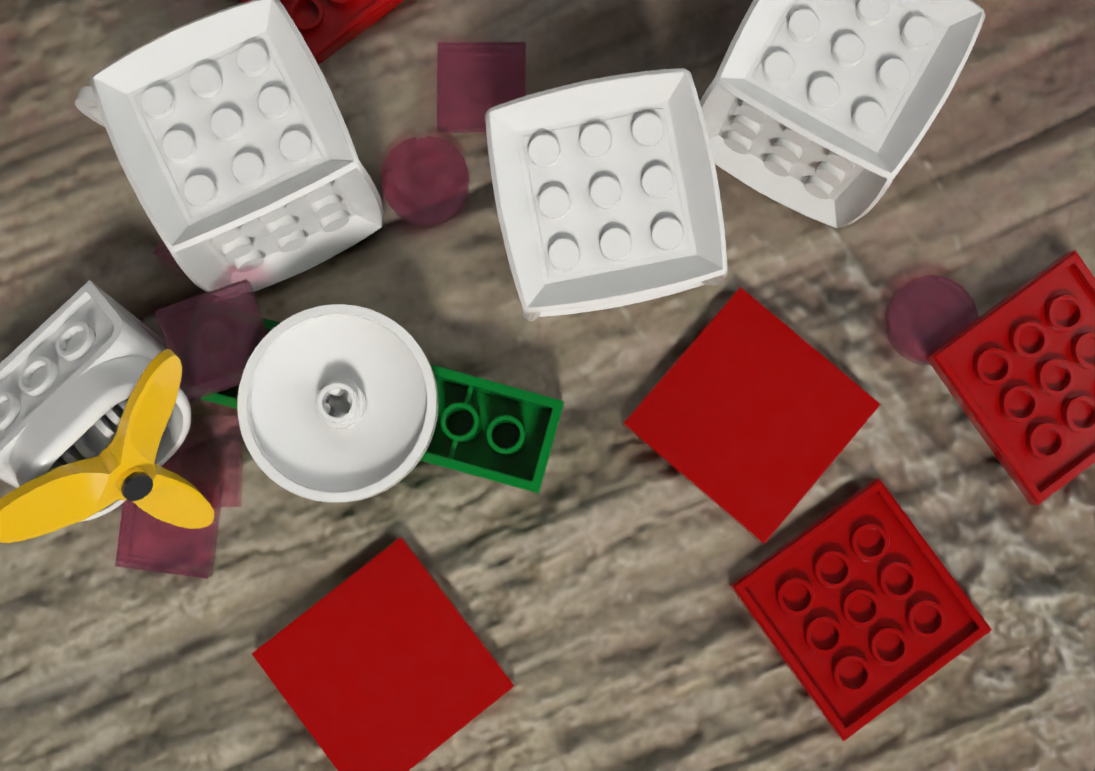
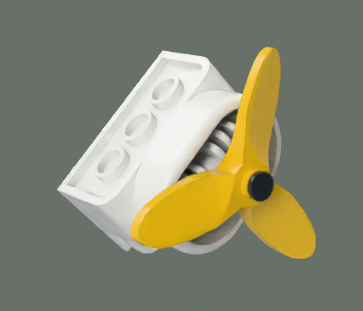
(91, 421)

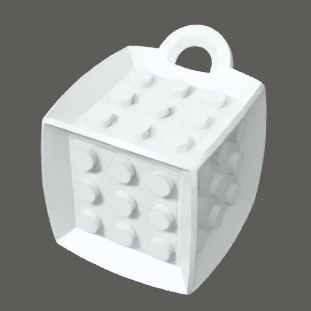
(834, 96)
(236, 147)
(606, 192)

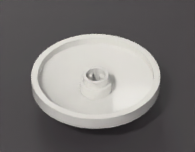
(337, 403)

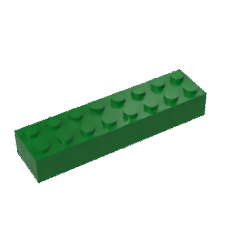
(480, 428)

